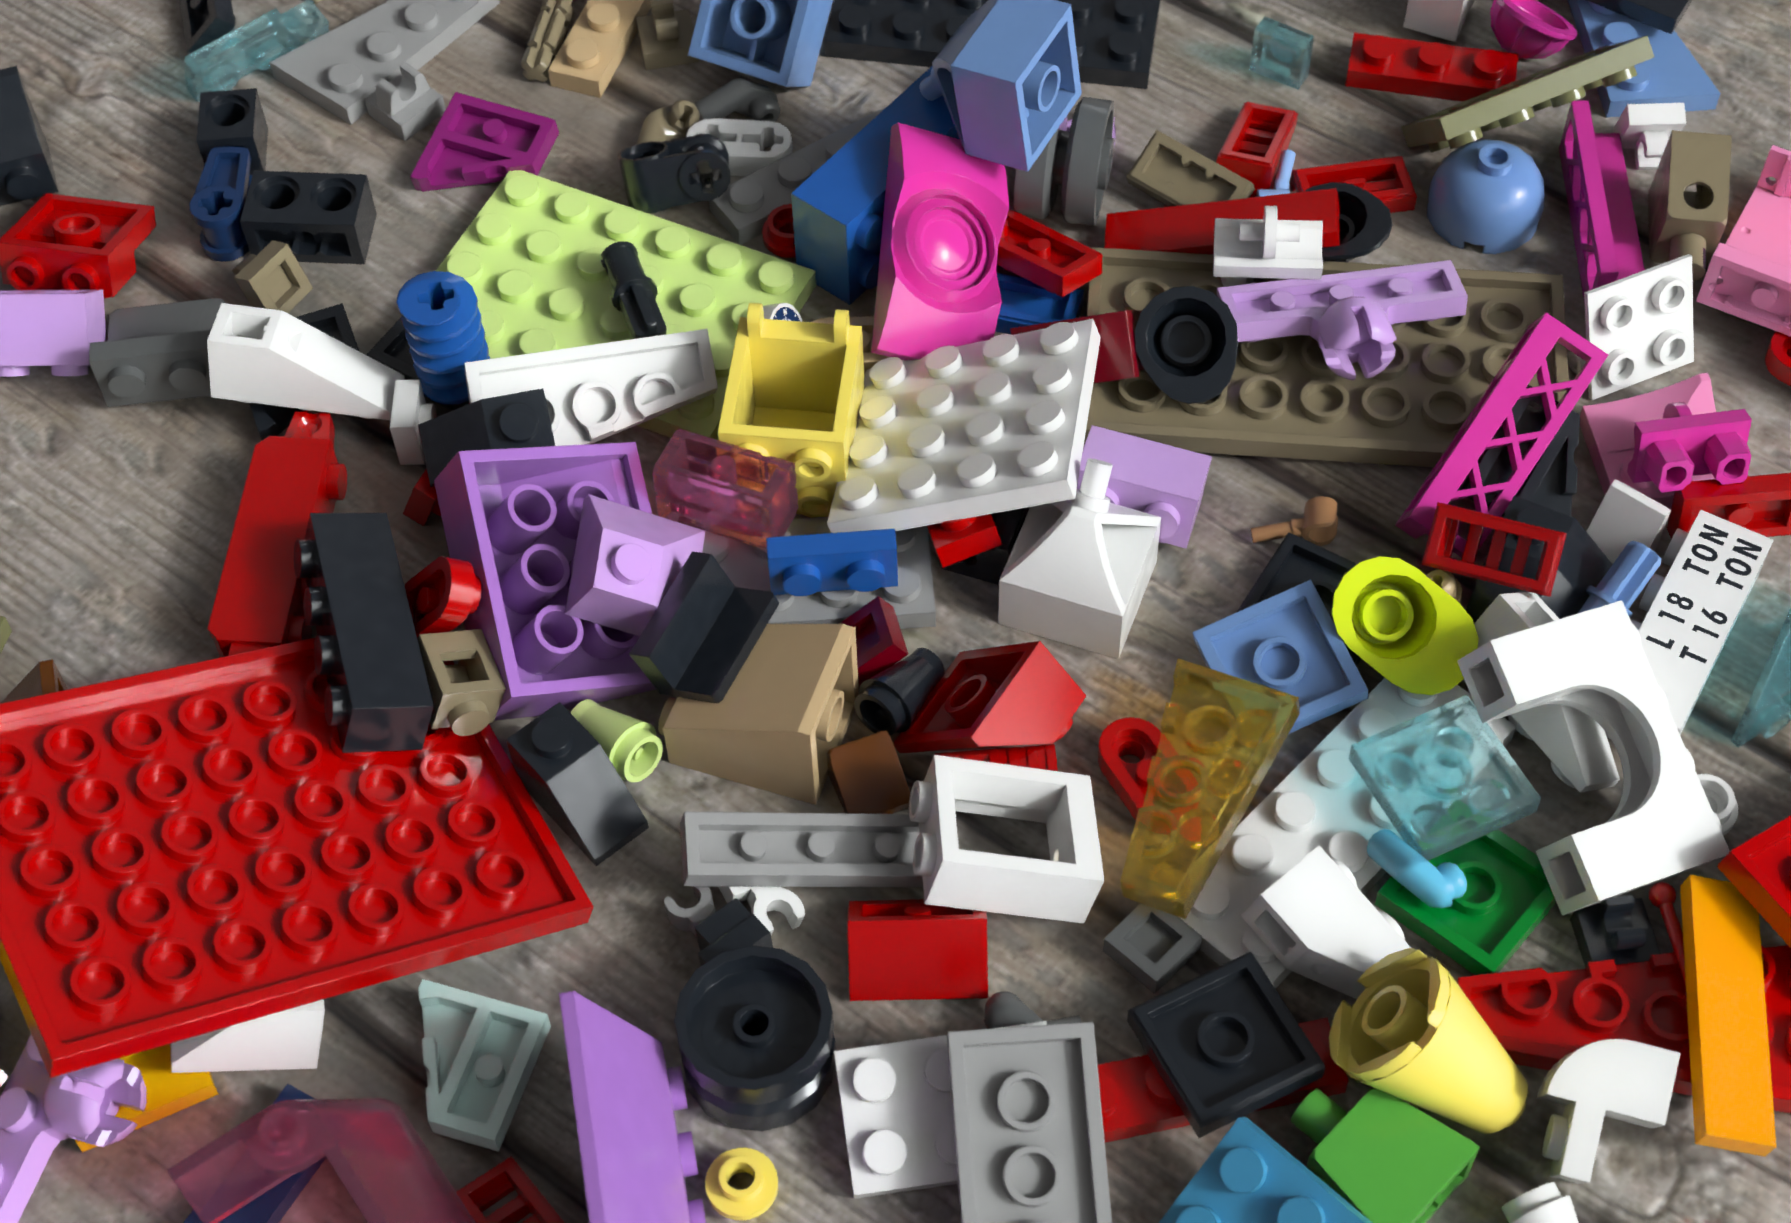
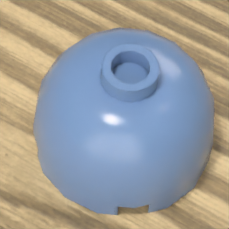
(1486, 196)

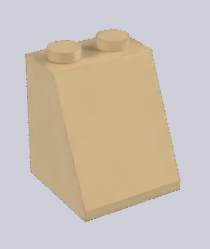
(777, 715)

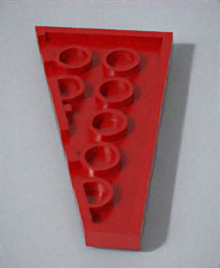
(1555, 1013)

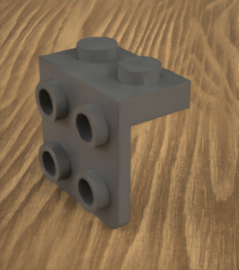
(155, 353)

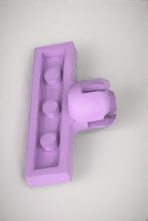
(1348, 310)
(46, 1110)

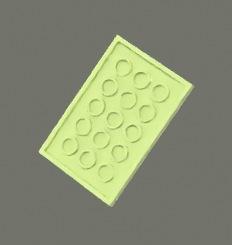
(544, 286)

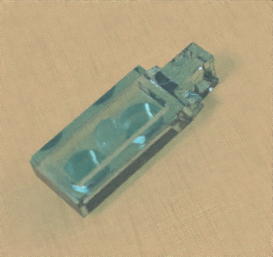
(251, 48)

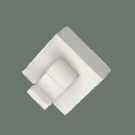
(1648, 130)

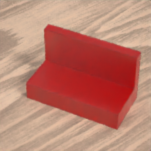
(916, 951)

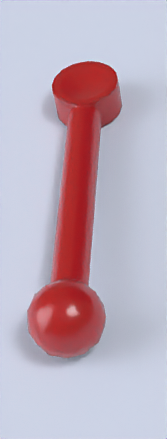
(1664, 896)

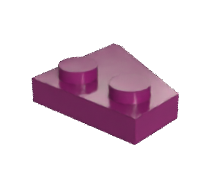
(481, 144)

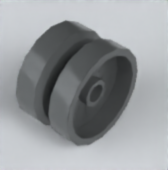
(1075, 160)

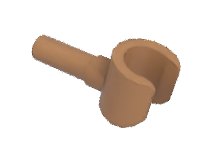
(1317, 526)

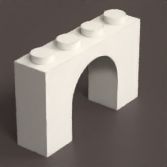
(1602, 670)

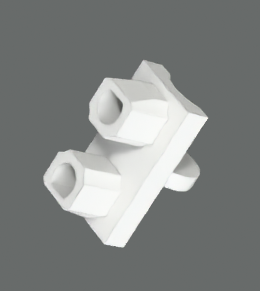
(1266, 249)

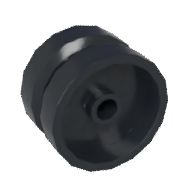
(756, 1037)

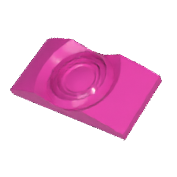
(937, 246)

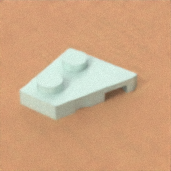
(476, 1061)

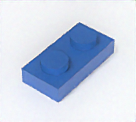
(832, 562)

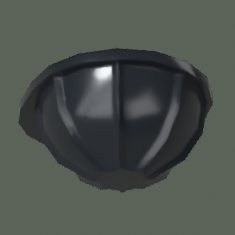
(1362, 222)
(1187, 343)

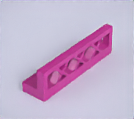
(1598, 201)
(1496, 409)

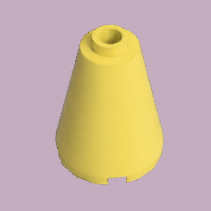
(1427, 1044)

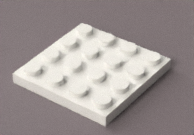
(970, 430)

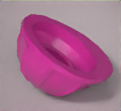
(1529, 28)

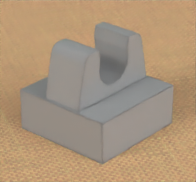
(405, 103)

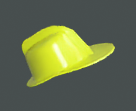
(1403, 625)

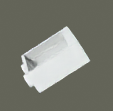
(999, 882)

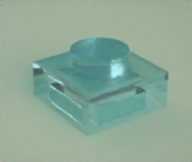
(1281, 52)

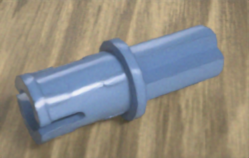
(1624, 578)

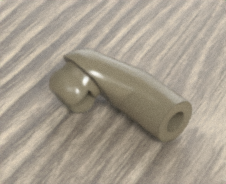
(669, 122)

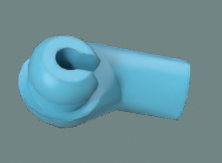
(1430, 884)

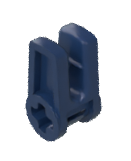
(220, 203)

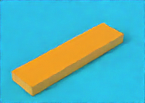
(1726, 1018)

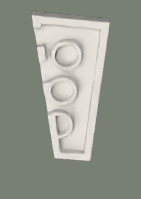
(604, 385)

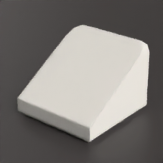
(1627, 517)

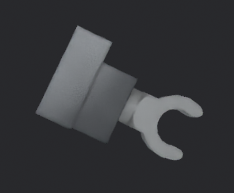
(718, 930)

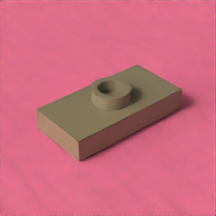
(1184, 176)

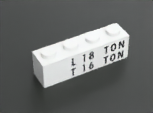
(1697, 605)

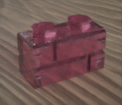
(725, 488)

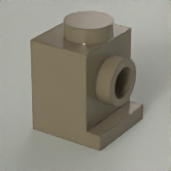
(463, 693)

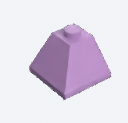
(625, 563)

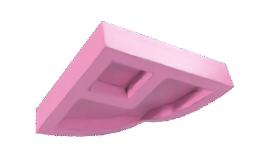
(1610, 430)

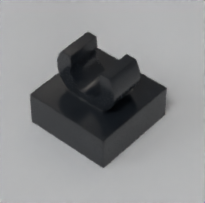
(1615, 930)

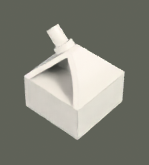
(1080, 568)

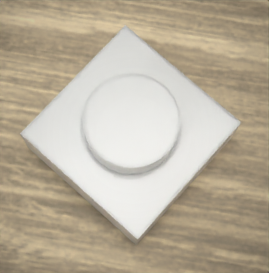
(407, 413)

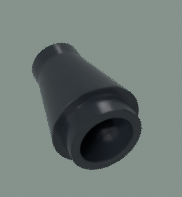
(897, 693)

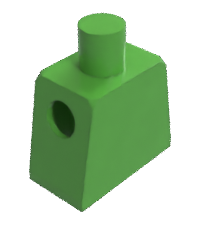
(1384, 1155)

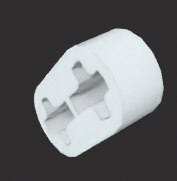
(746, 143)

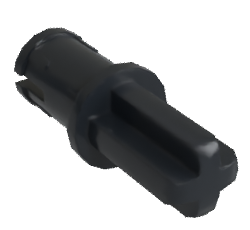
(632, 290)

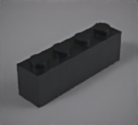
(363, 633)

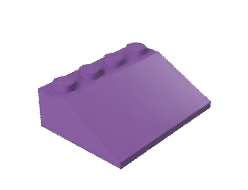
(519, 528)
(627, 1119)

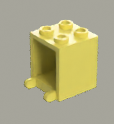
(797, 398)

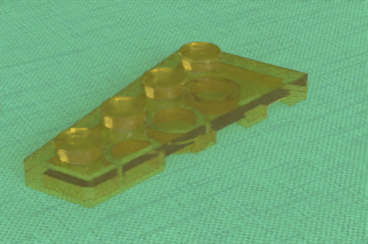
(1205, 773)

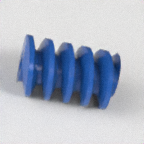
(442, 332)

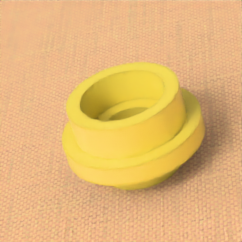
(743, 1203)

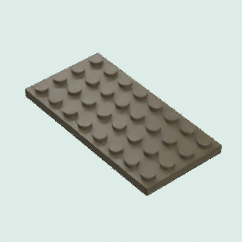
(1292, 403)

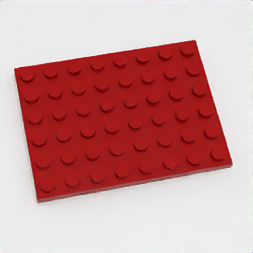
(215, 858)

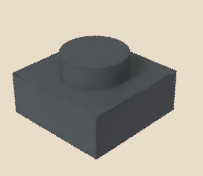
(1152, 945)

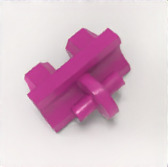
(1689, 446)

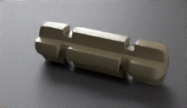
(546, 38)

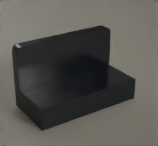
(702, 632)

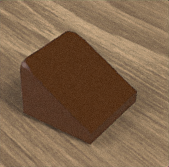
(868, 776)

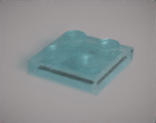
(1444, 778)

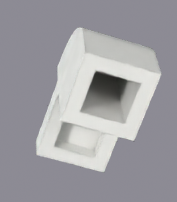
(1597, 1081)

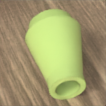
(626, 740)

